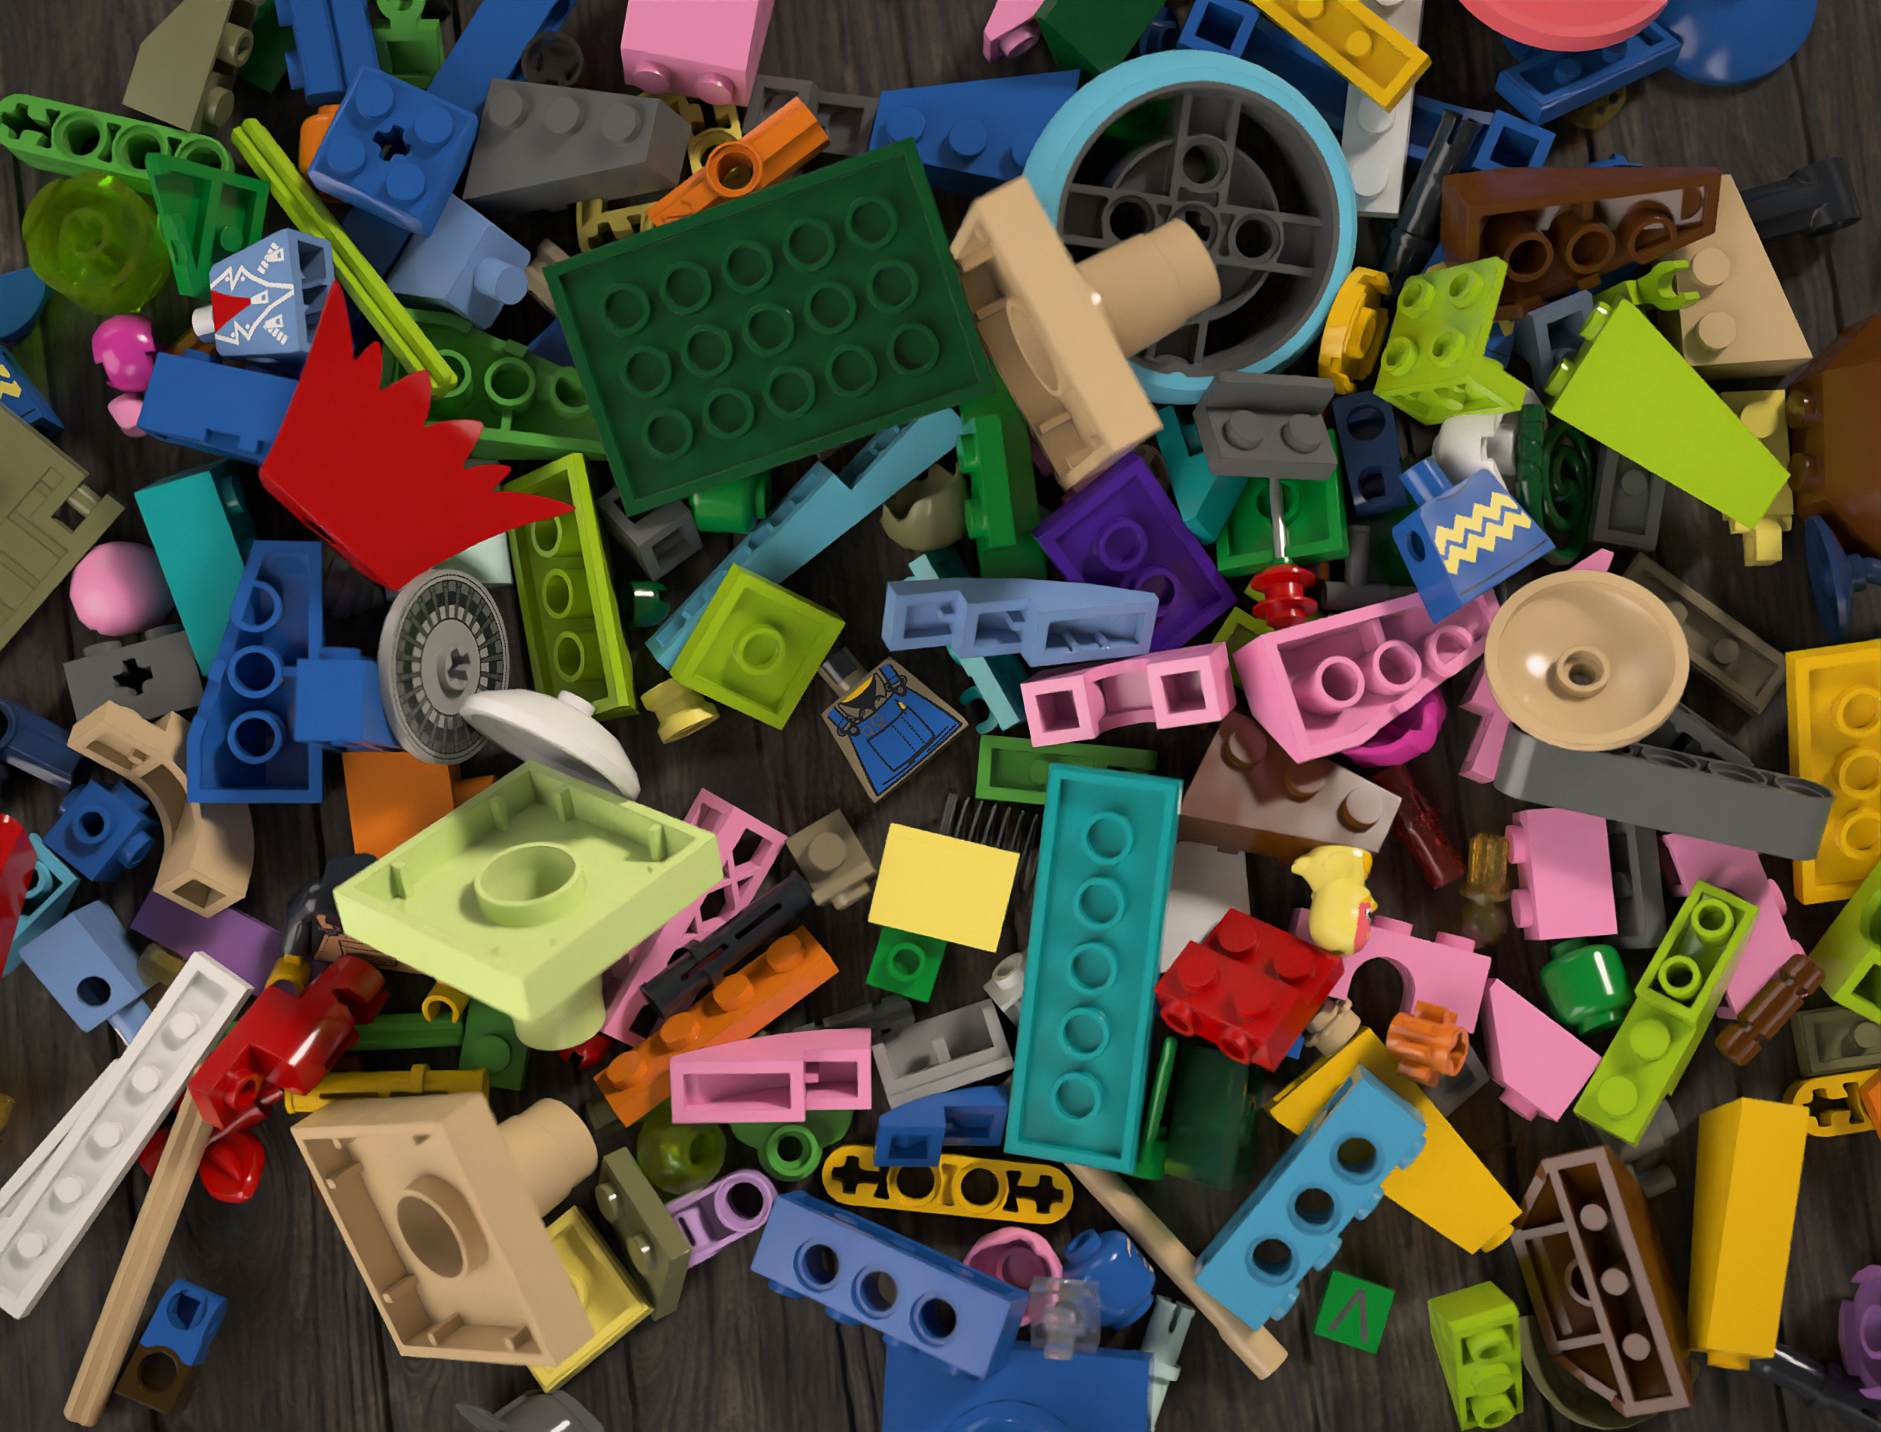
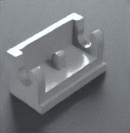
(941, 1053)

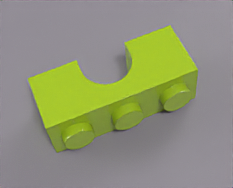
(1852, 951)

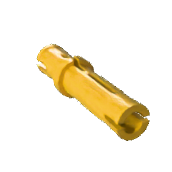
(389, 1084)

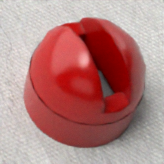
(591, 1050)

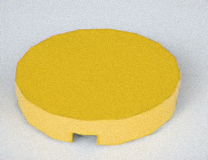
(1354, 329)

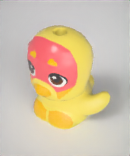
(1340, 901)

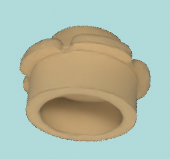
(1331, 1026)

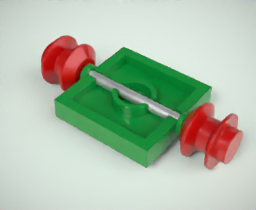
(1279, 529)

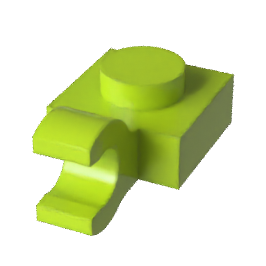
(1653, 290)

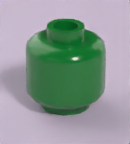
(733, 506)
(1586, 987)

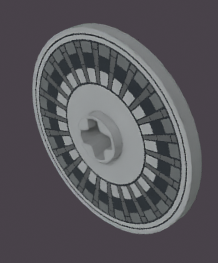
(433, 653)

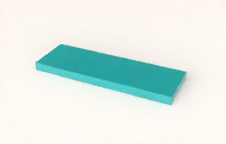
(1093, 966)

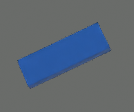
(1567, 80)

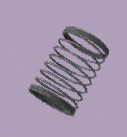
(947, 825)

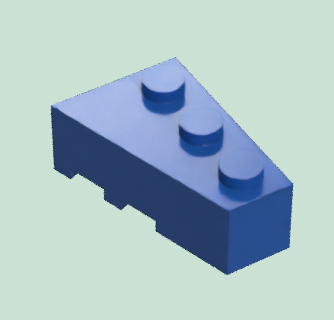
(974, 131)

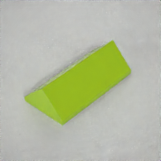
(572, 593)

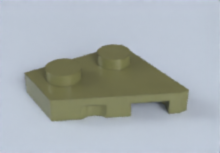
(645, 1231)

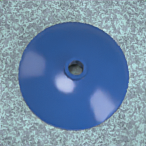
(1735, 38)

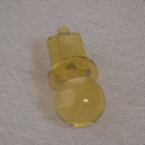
(1485, 885)

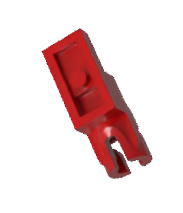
(288, 1039)

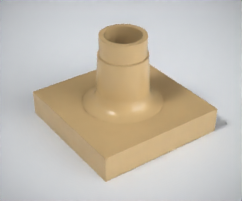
(1069, 328)
(451, 1220)

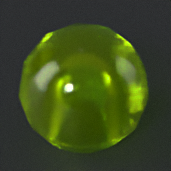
(680, 1154)

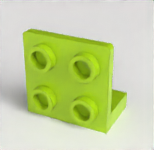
(1438, 346)

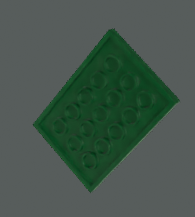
(770, 327)

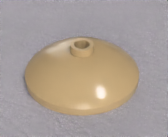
(1594, 629)

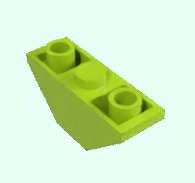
(1479, 1354)

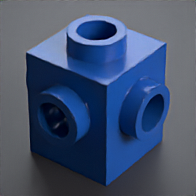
(103, 829)

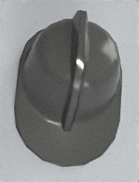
(534, 1413)

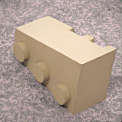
(1742, 313)

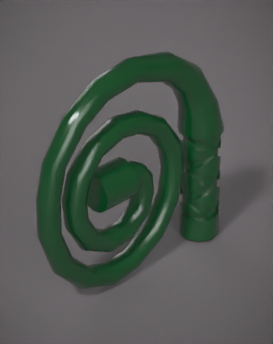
(1541, 479)

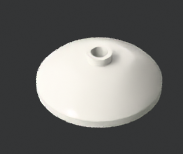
(553, 734)

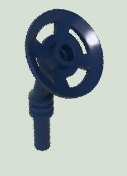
(1835, 575)

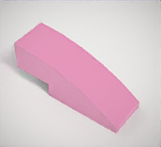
(773, 1077)

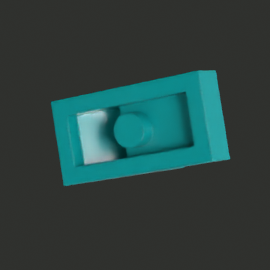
(1201, 497)

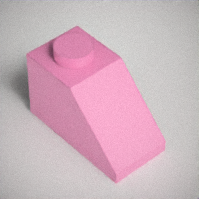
(1531, 1054)

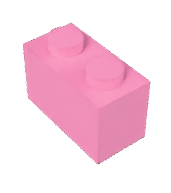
(1561, 874)

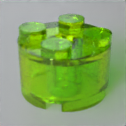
(69, 221)

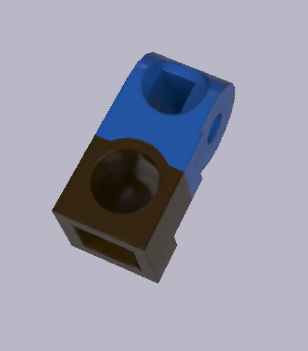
(173, 1348)

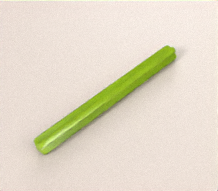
(349, 264)

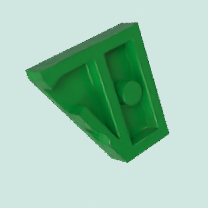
(204, 216)

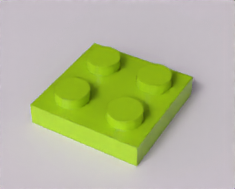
(757, 647)

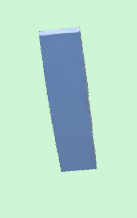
(1016, 615)

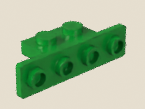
(1001, 484)

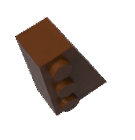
(1263, 803)

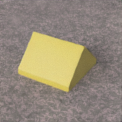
(943, 887)

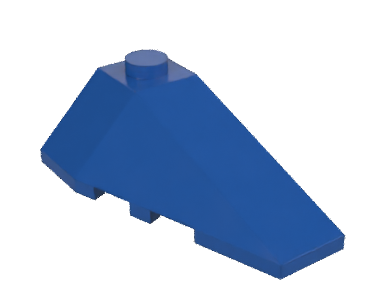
(245, 723)

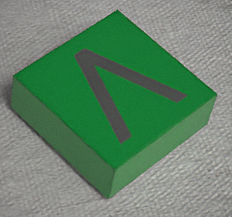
(1352, 1311)

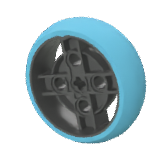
(1203, 111)

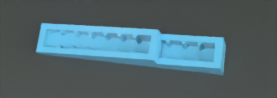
(817, 514)

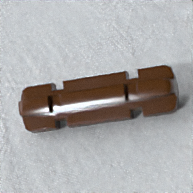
(1770, 1009)

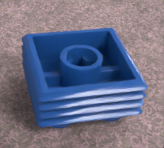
(410, 187)

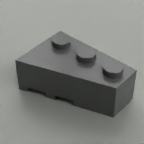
(570, 146)

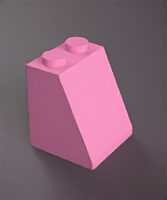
(695, 47)

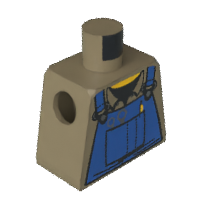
(886, 722)

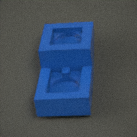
(960, 1117)

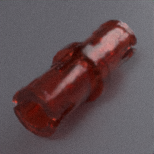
(1420, 828)

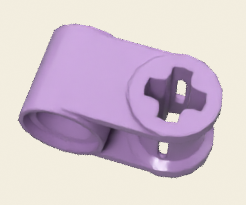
(711, 1218)

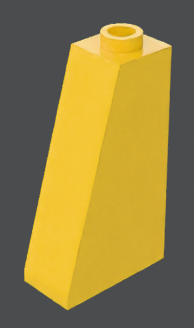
(1445, 1181)
(1743, 1227)

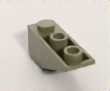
(192, 64)

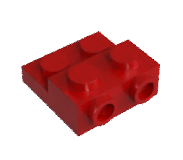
(1247, 988)

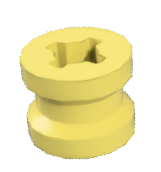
(678, 710)

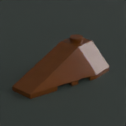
(1572, 223)

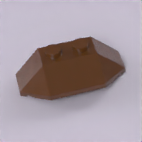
(1838, 438)
(1603, 1282)

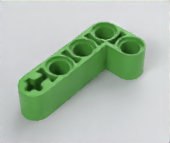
(120, 144)

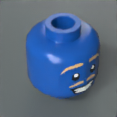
(1119, 1268)

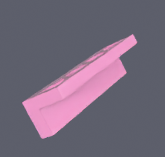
(649, 957)

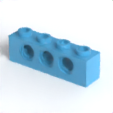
(1264, 1289)

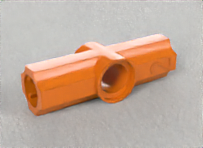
(772, 151)

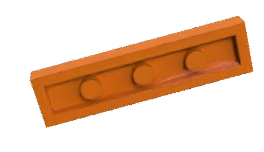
(727, 1014)

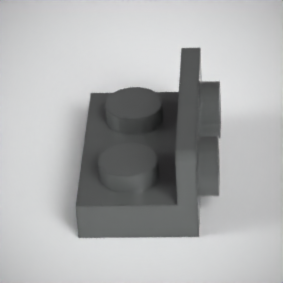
(1266, 426)

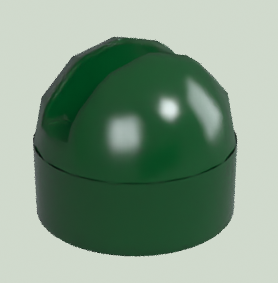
(641, 602)

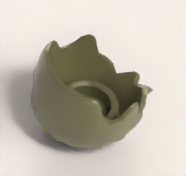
(928, 511)

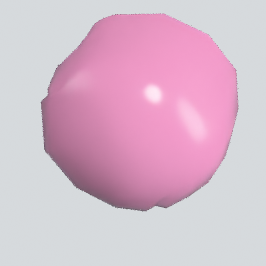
(120, 589)
(1015, 1258)

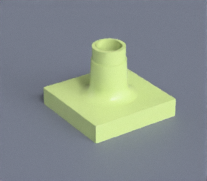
(532, 896)

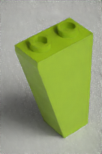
(1658, 411)

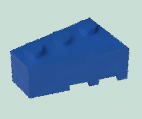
(215, 406)
(341, 704)

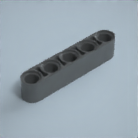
(1670, 793)

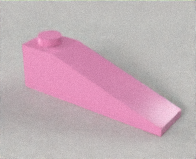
(1356, 671)

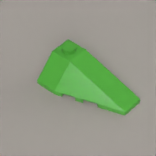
(523, 400)

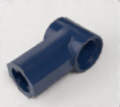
(41, 748)

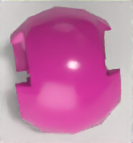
(128, 350)

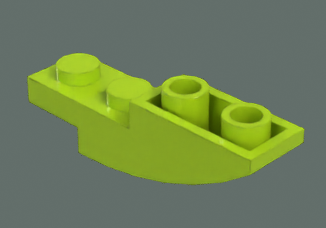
(1670, 1012)

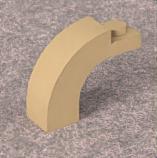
(206, 844)

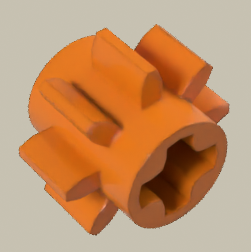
(1427, 1043)

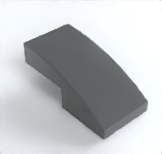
(843, 117)

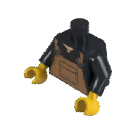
(315, 928)

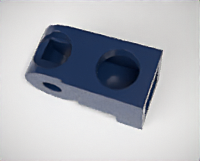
(1370, 452)

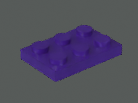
(1133, 538)

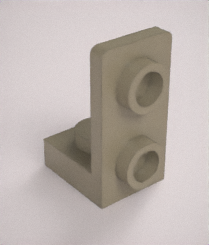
(833, 861)

